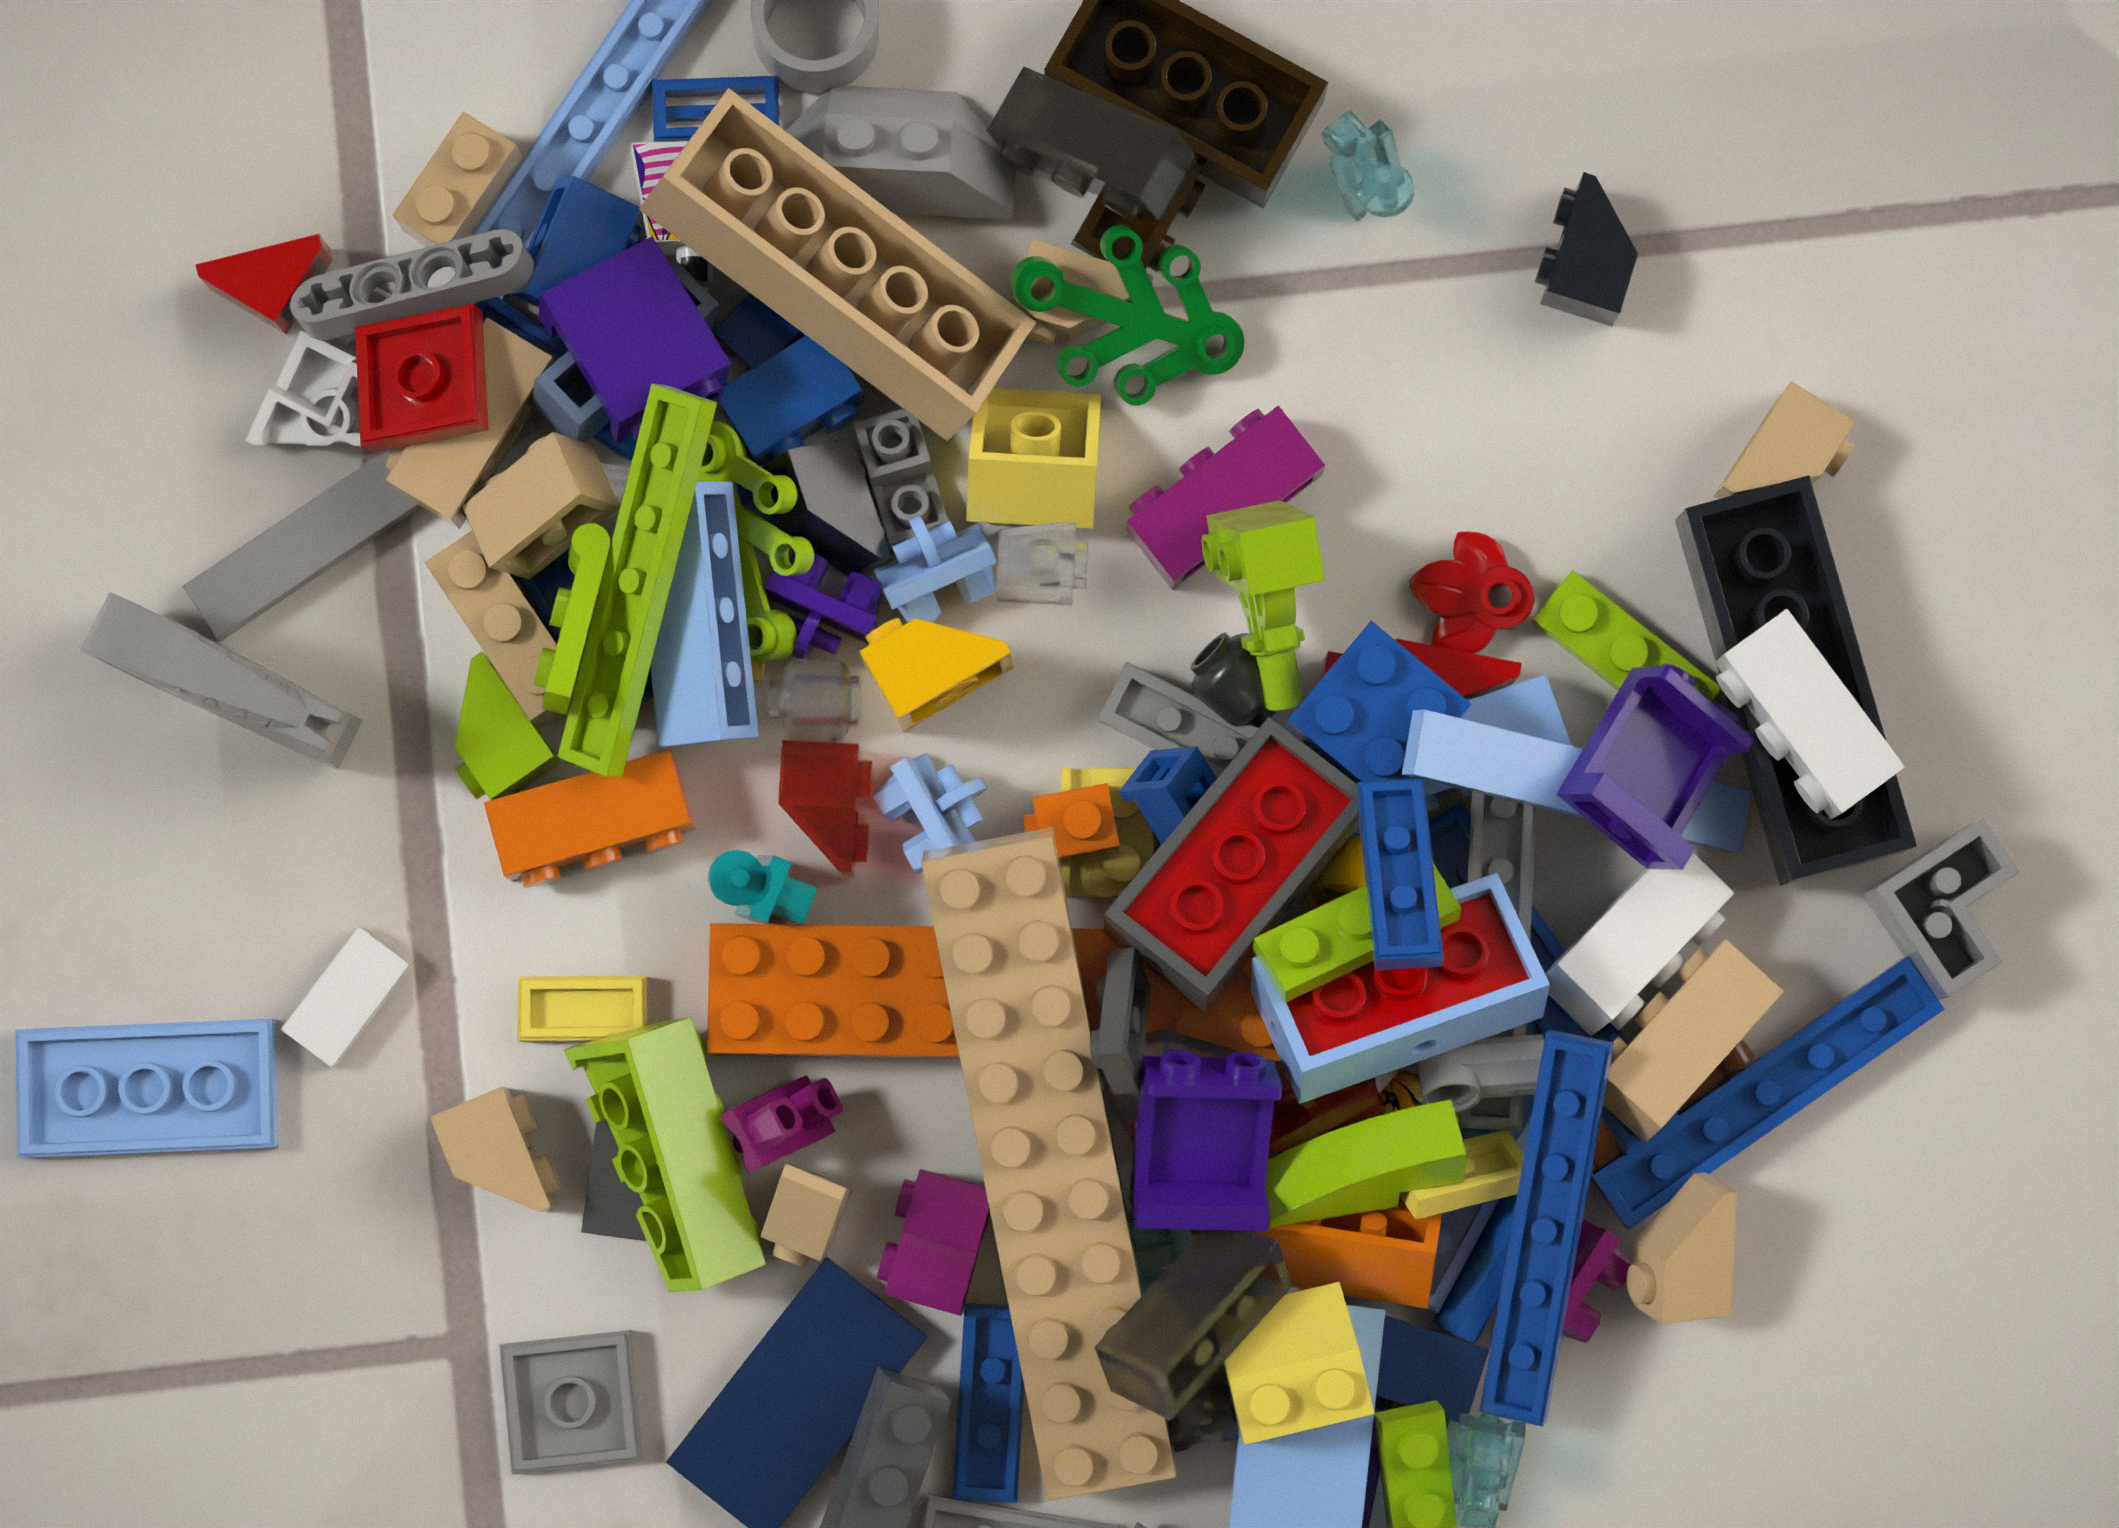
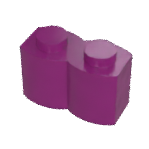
(937, 1241)

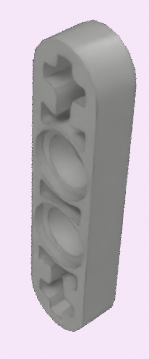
(411, 274)

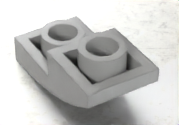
(900, 473)

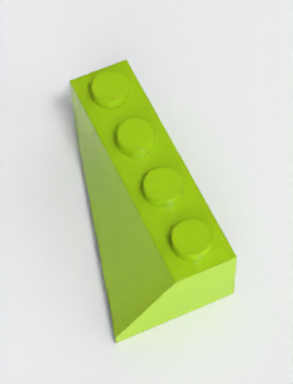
(673, 1151)

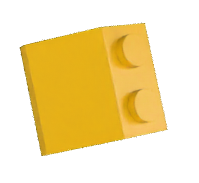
(930, 666)

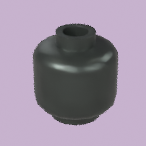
(1230, 681)

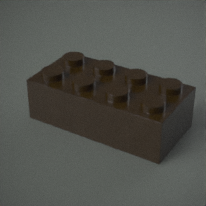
(1178, 67)

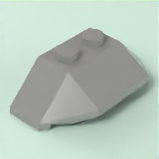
(911, 150)

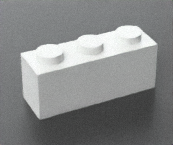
(1807, 716)
(1637, 943)

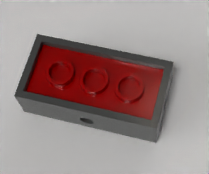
(1235, 864)

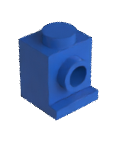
(1168, 787)

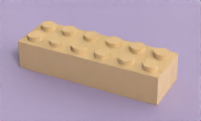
(838, 265)

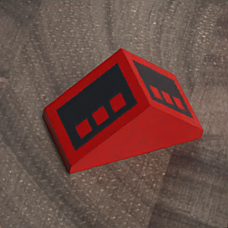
(267, 277)

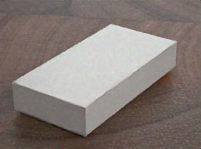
(346, 997)

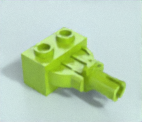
(1264, 556)

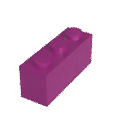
(1258, 466)

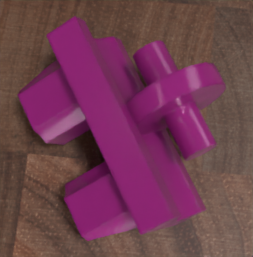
(783, 1121)
(1596, 1260)

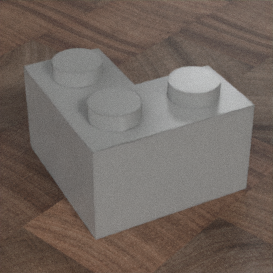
(1927, 908)

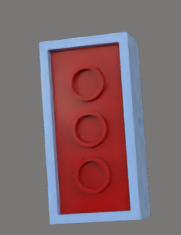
(1401, 1016)

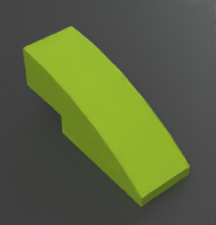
(1366, 1165)

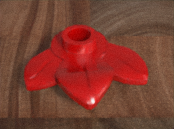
(1463, 591)

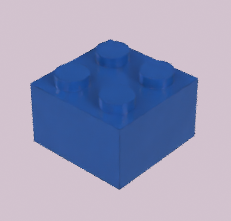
(1365, 707)

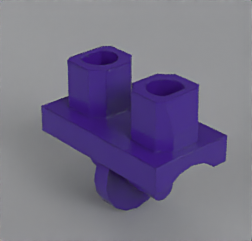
(850, 614)

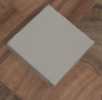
(571, 1402)

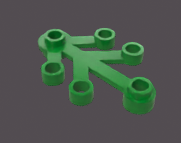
(1138, 320)

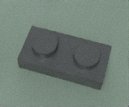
(1124, 1009)

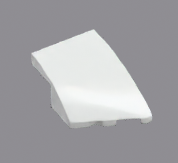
(314, 394)

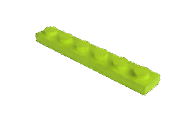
(637, 580)

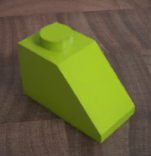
(496, 737)

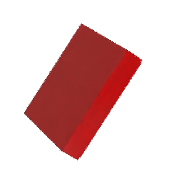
(421, 378)

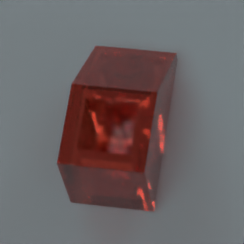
(822, 795)

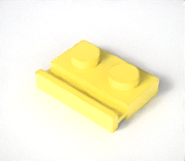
(1111, 870)

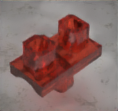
(1302, 1122)

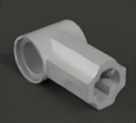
(1482, 1071)

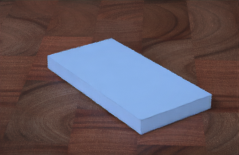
(146, 1088)
(1313, 1474)

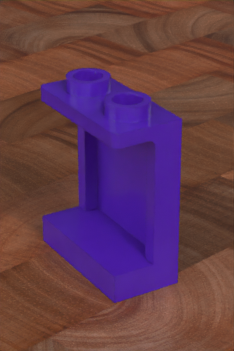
(632, 329)
(1653, 764)
(1203, 1141)

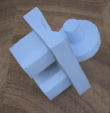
(934, 561)
(937, 799)

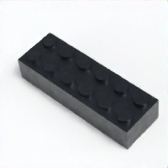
(1747, 566)

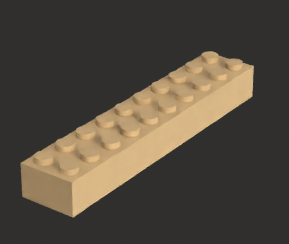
(1044, 1152)

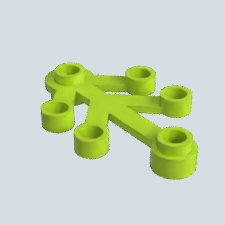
(733, 466)

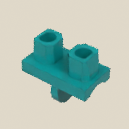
(759, 887)

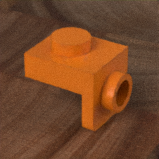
(1080, 820)

